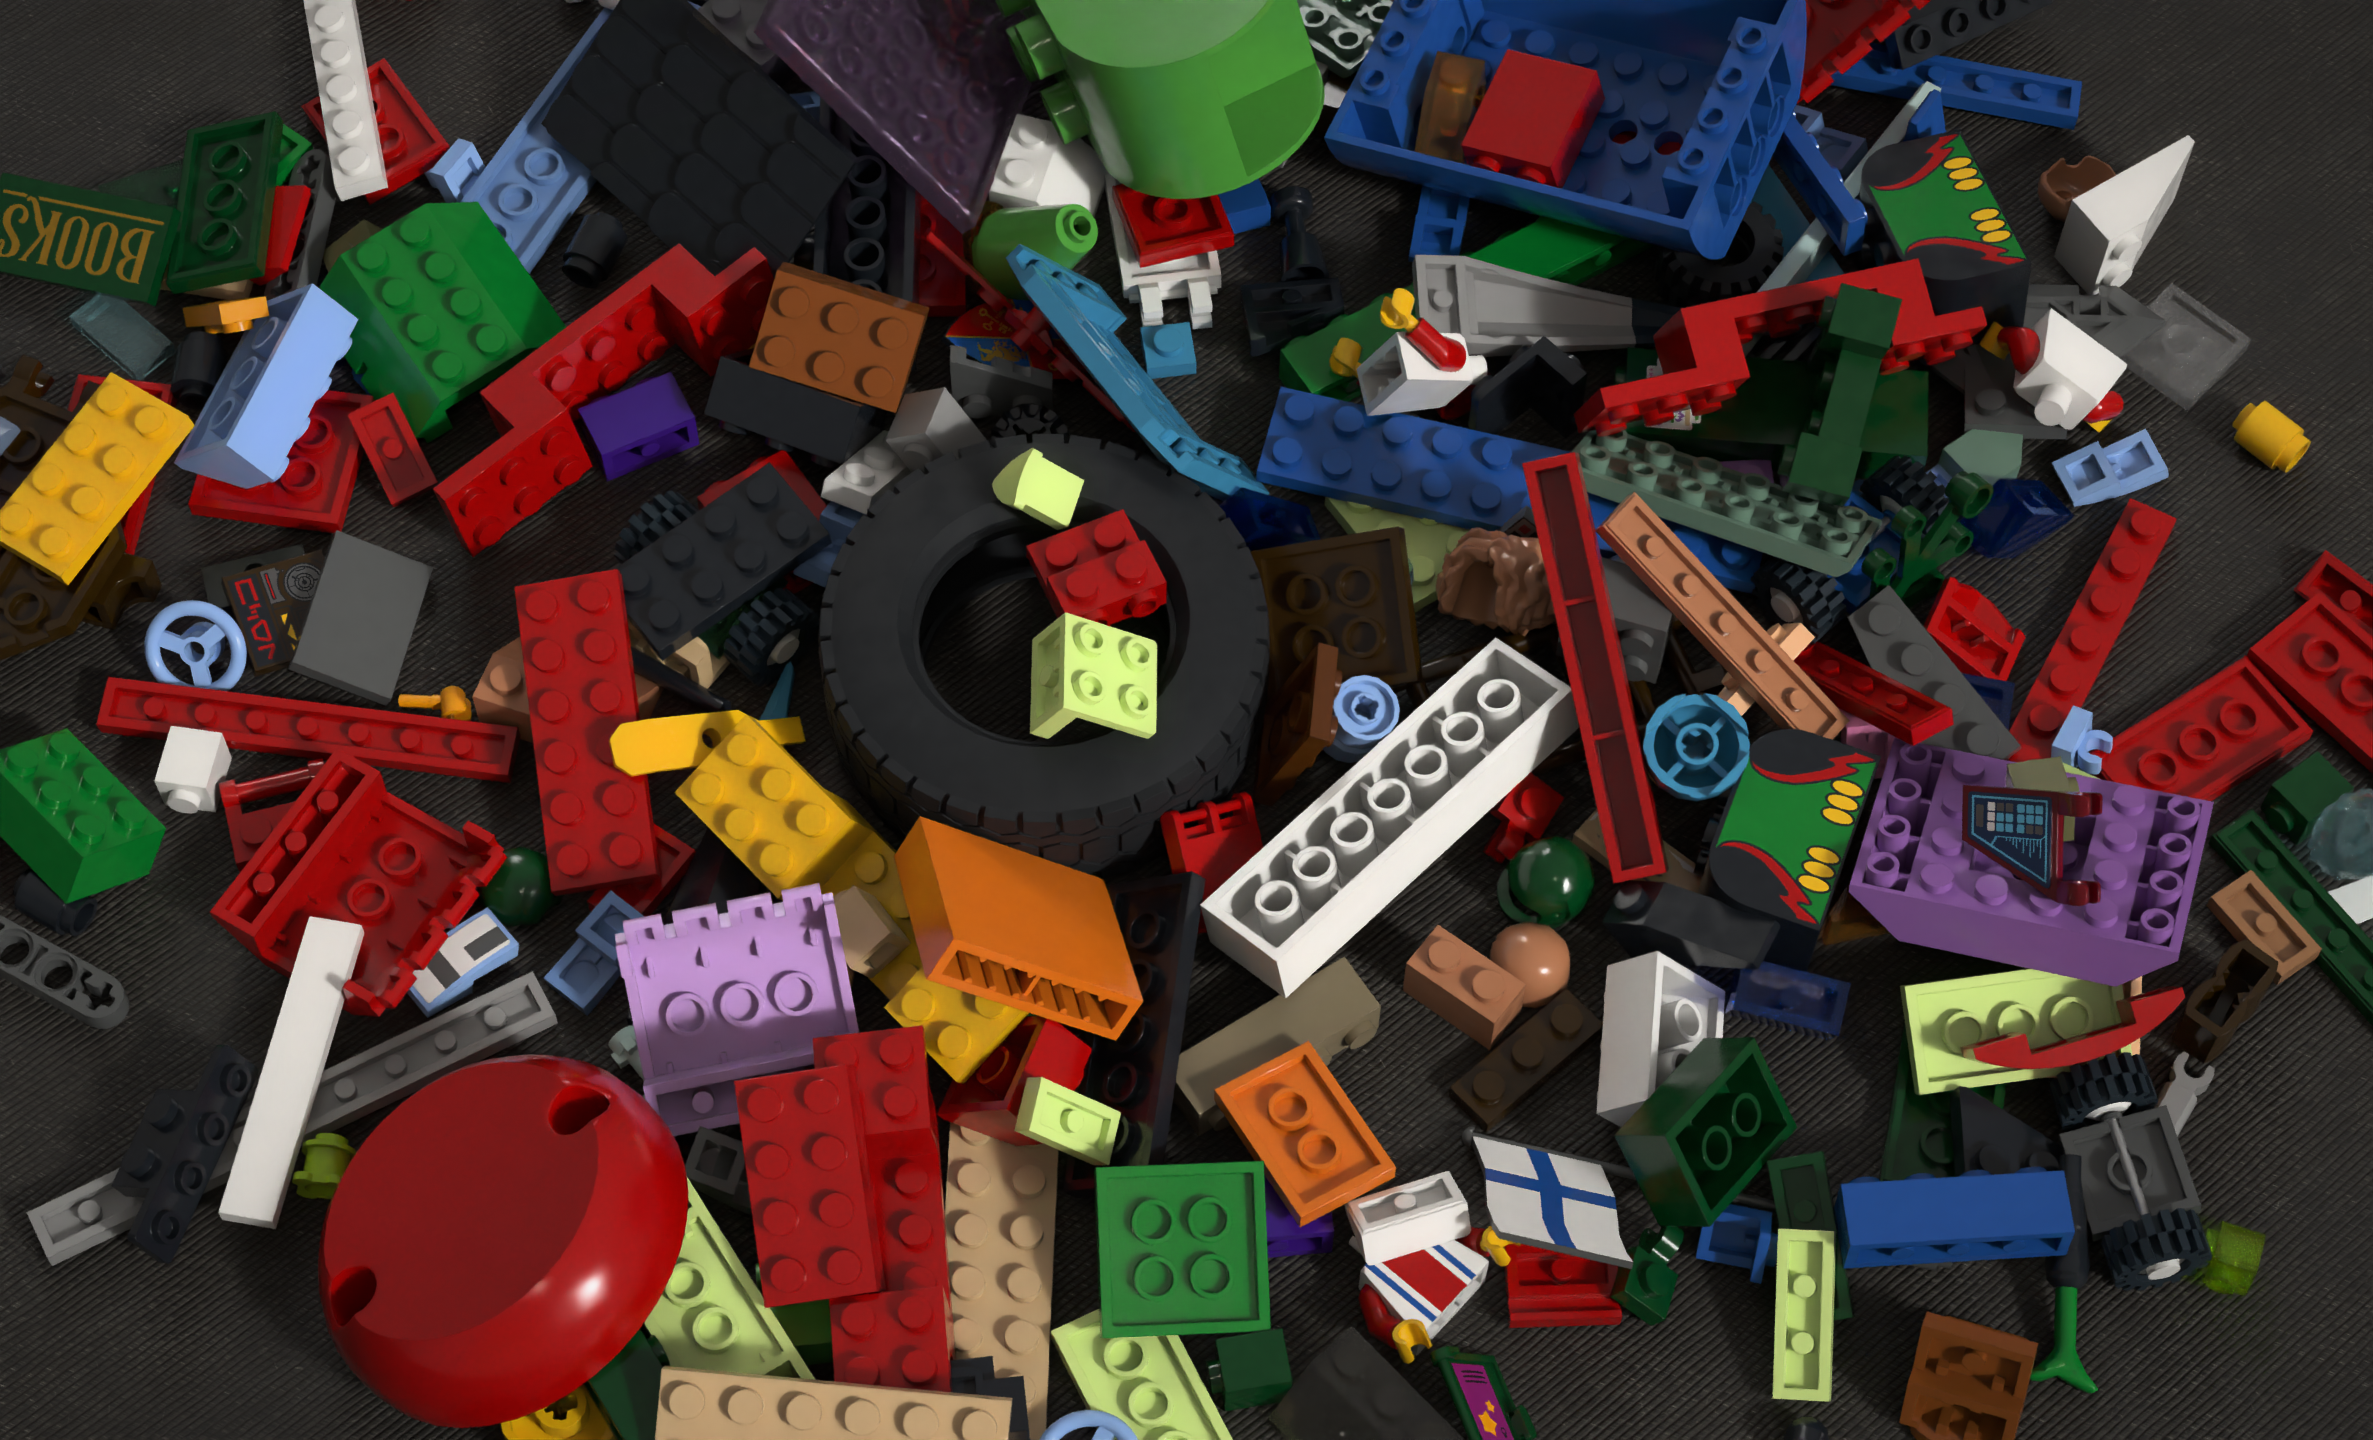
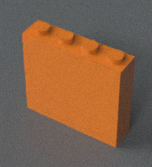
(1016, 929)

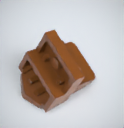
(1967, 1381)

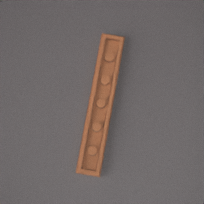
(1718, 620)

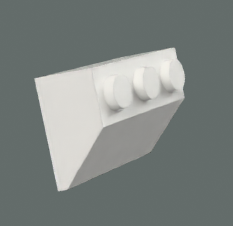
(1650, 1025)

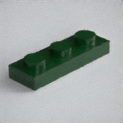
(1806, 1203)

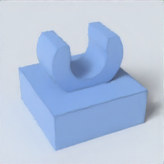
(456, 171)
(2078, 738)

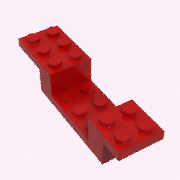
(589, 359)
(1706, 359)
(907, 1330)

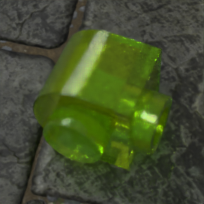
(2234, 1258)

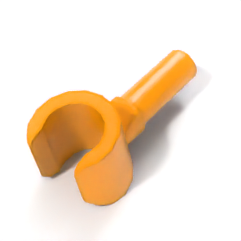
(451, 702)

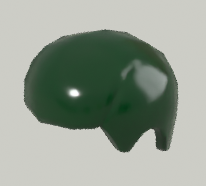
(519, 889)

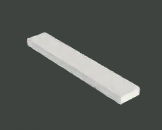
(291, 1073)

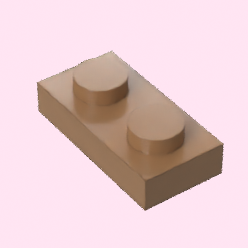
(2257, 915)

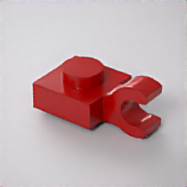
(1523, 816)

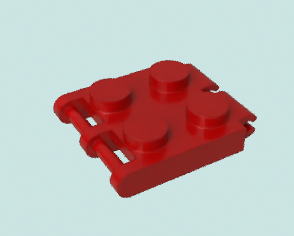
(1215, 845)

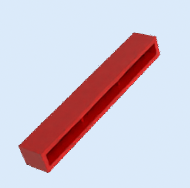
(1595, 667)

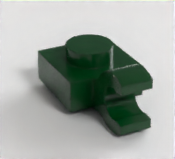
(1650, 1283)

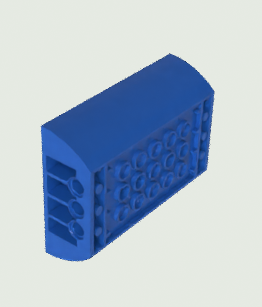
(1670, 71)

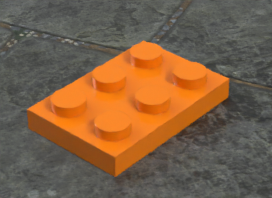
(1305, 1133)

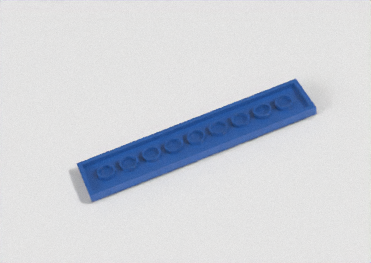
(1436, 473)

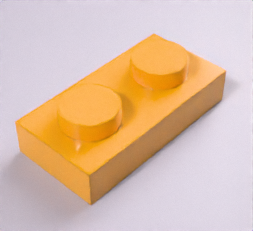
(226, 315)

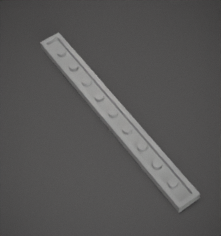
(343, 1096)

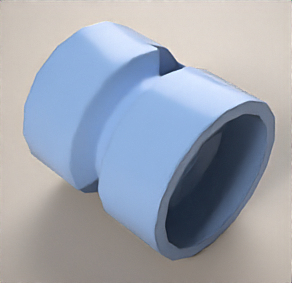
(1365, 714)

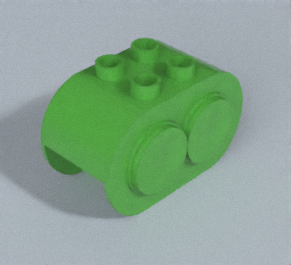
(1174, 89)

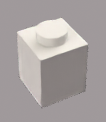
(192, 769)

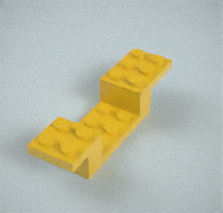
(804, 835)

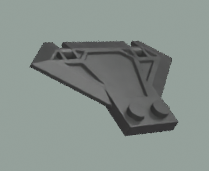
(1988, 381)

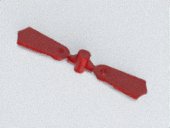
(1030, 327)

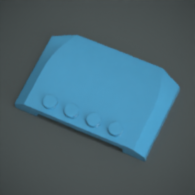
(1086, 324)

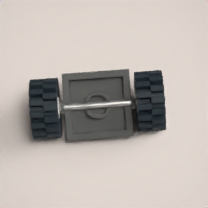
(2131, 1172)

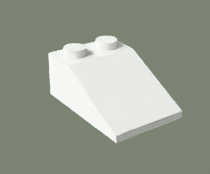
(2118, 218)

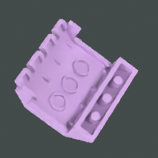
(732, 998)

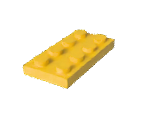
(90, 477)

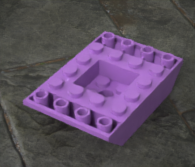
(1955, 899)

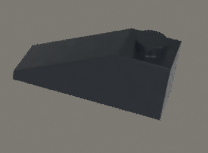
(1687, 926)

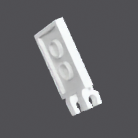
(1180, 278)

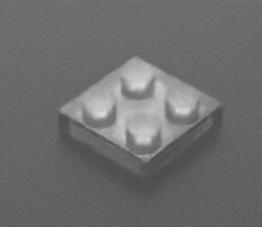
(2188, 351)

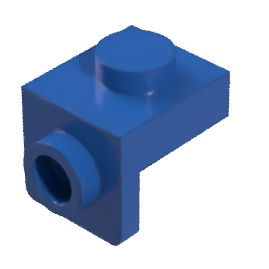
(1740, 1239)

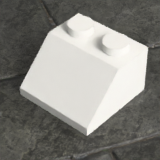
(1044, 171)

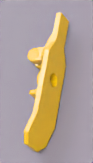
(678, 743)

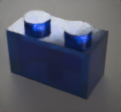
(1789, 999)

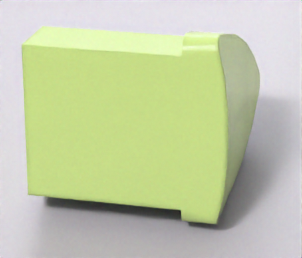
(1039, 489)

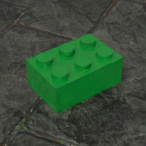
(73, 817)

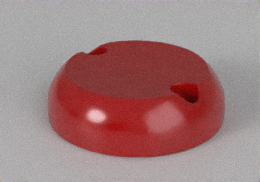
(501, 1238)

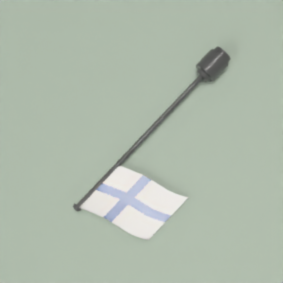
(1562, 1199)

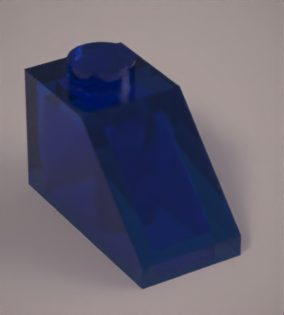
(2016, 518)
(1269, 520)

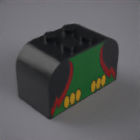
(1937, 206)
(1787, 835)

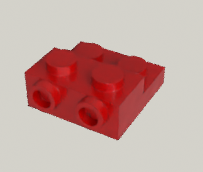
(1099, 571)

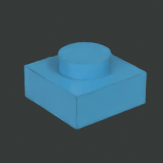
(1168, 350)

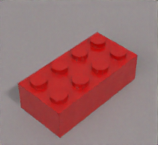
(809, 1185)

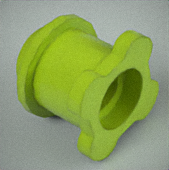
(324, 1165)

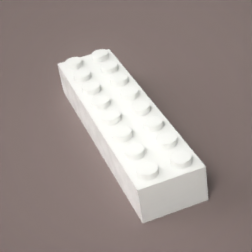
(1389, 817)

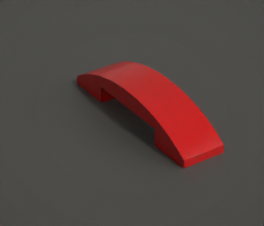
(2138, 1017)

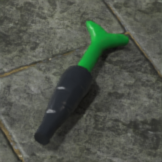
(2067, 1276)

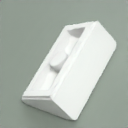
(1409, 1218)

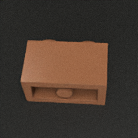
(1463, 987)

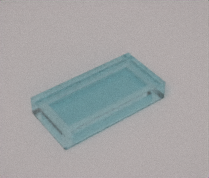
(123, 335)

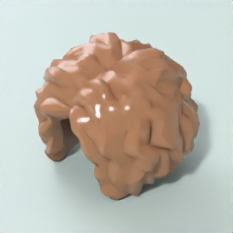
(1496, 582)

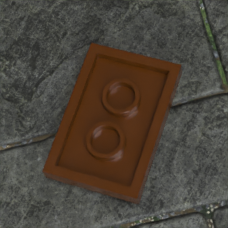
(1297, 724)

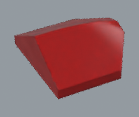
(1973, 631)

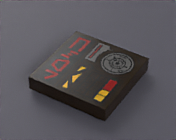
(272, 606)

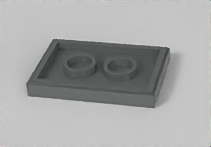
(361, 618)

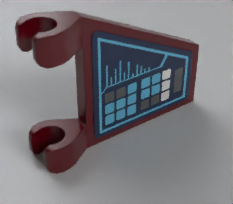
(2026, 832)

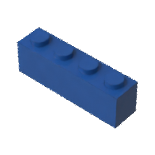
(1953, 1218)

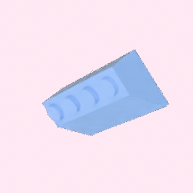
(269, 390)

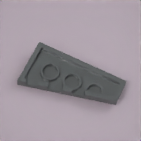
(1907, 653)

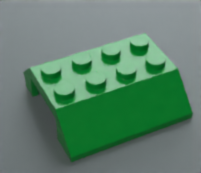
(438, 310)

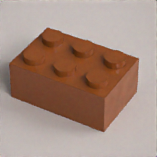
(839, 337)

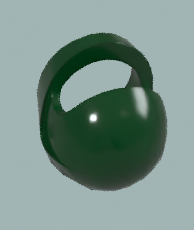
(1548, 878)

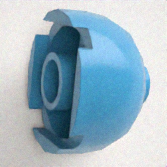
(1696, 746)

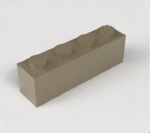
(1327, 1010)

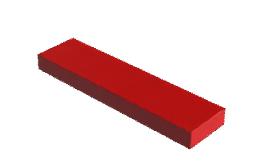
(1874, 695)

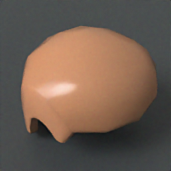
(2066, 182)
(1536, 958)

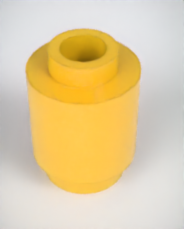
(2270, 436)

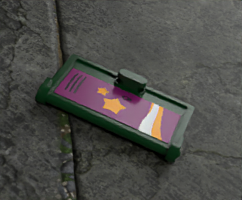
(1482, 1396)

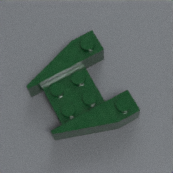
(1847, 359)

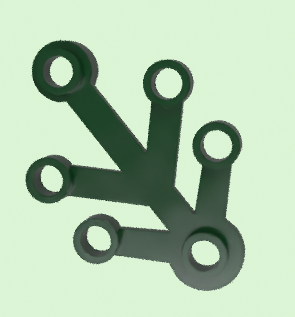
(1945, 539)

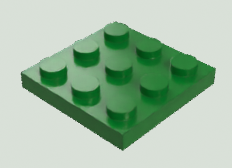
(1182, 1249)

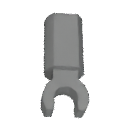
(2181, 1091)

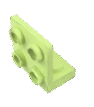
(1093, 676)

